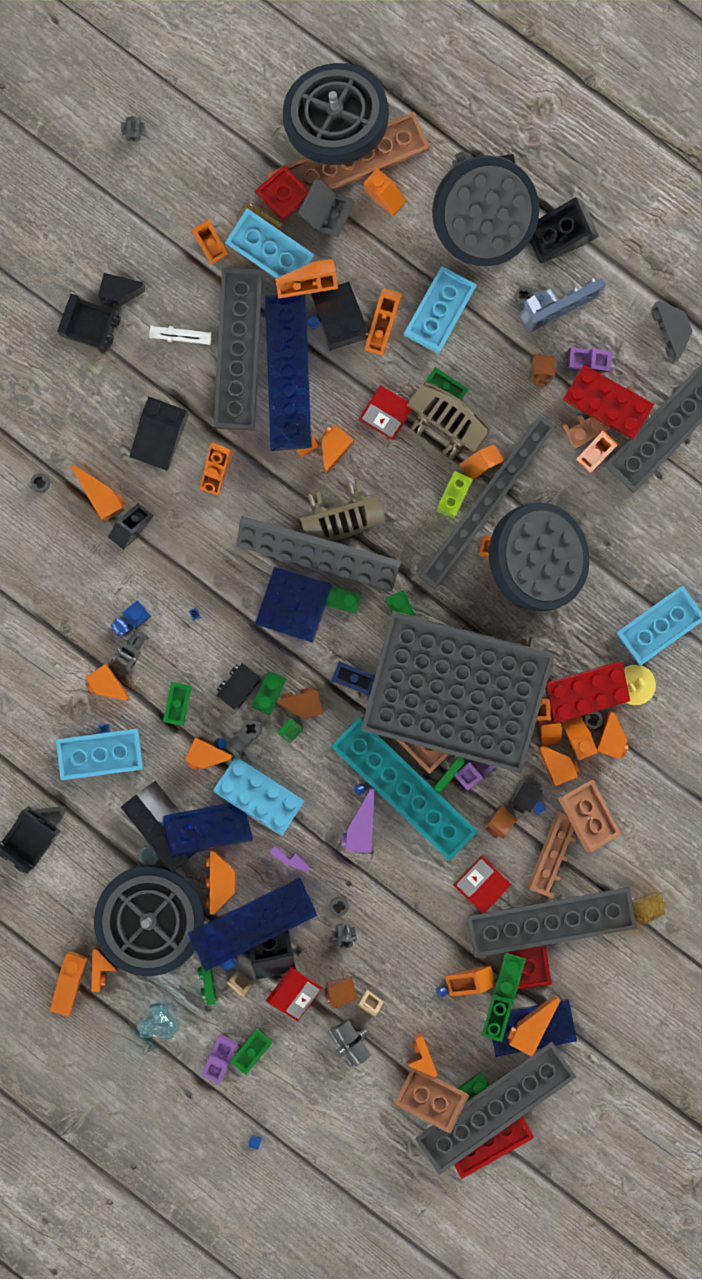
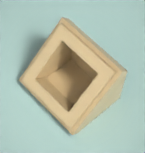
(240, 983)
(370, 1003)

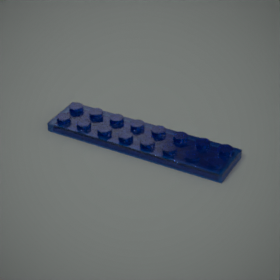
(288, 373)

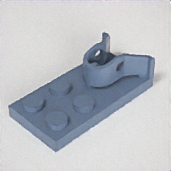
(550, 308)

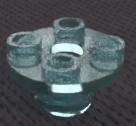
(158, 1023)

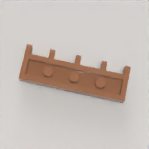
(586, 429)
(552, 855)

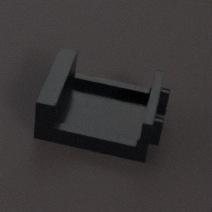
(88, 323)
(28, 840)

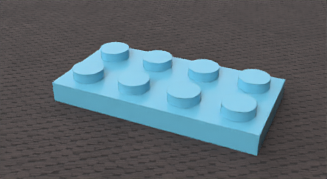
(267, 245)
(440, 310)
(660, 625)
(99, 754)
(258, 796)

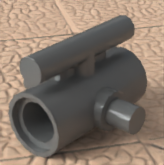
(350, 1043)

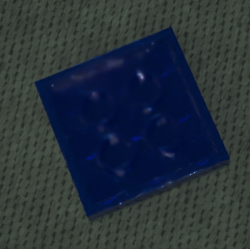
(293, 604)

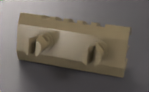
(449, 415)
(343, 519)

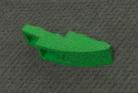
(503, 997)

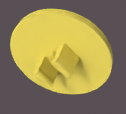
(640, 684)

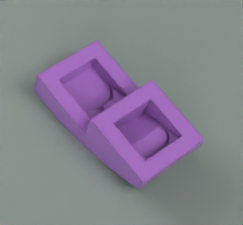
(595, 359)
(472, 773)
(295, 861)
(219, 1059)

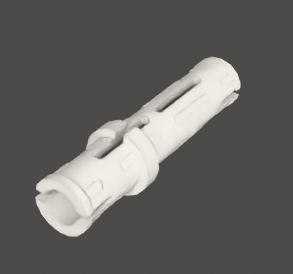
(171, 334)

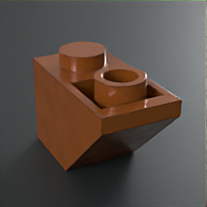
(542, 369)
(304, 704)
(500, 822)
(340, 992)

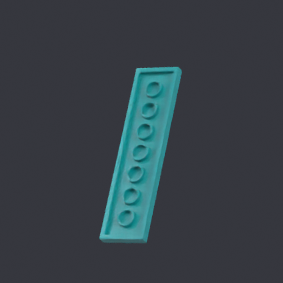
(404, 789)

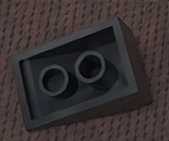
(563, 230)
(340, 316)
(158, 433)

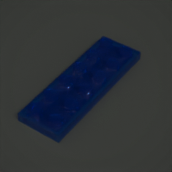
(252, 924)

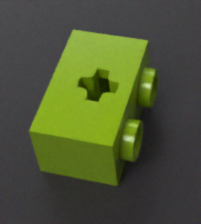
(454, 495)

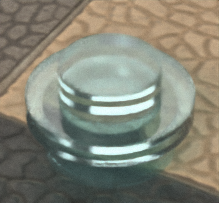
(147, 855)

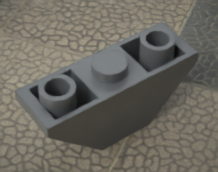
(673, 328)

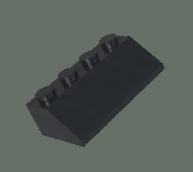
(146, 814)

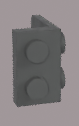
(325, 209)

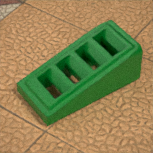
(290, 730)

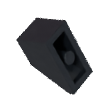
(118, 290)
(130, 526)
(525, 797)

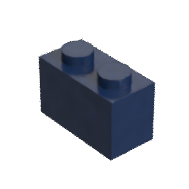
(353, 678)

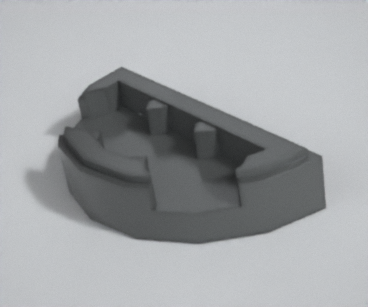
(53, 814)

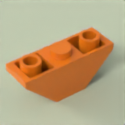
(216, 468)
(221, 881)

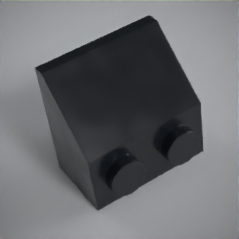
(239, 686)
(273, 957)

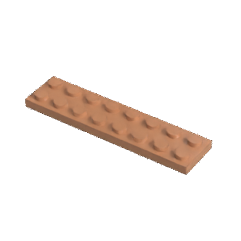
(400, 142)

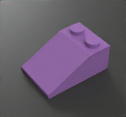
(360, 828)

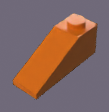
(308, 279)
(383, 321)
(102, 497)
(69, 983)
(530, 1029)

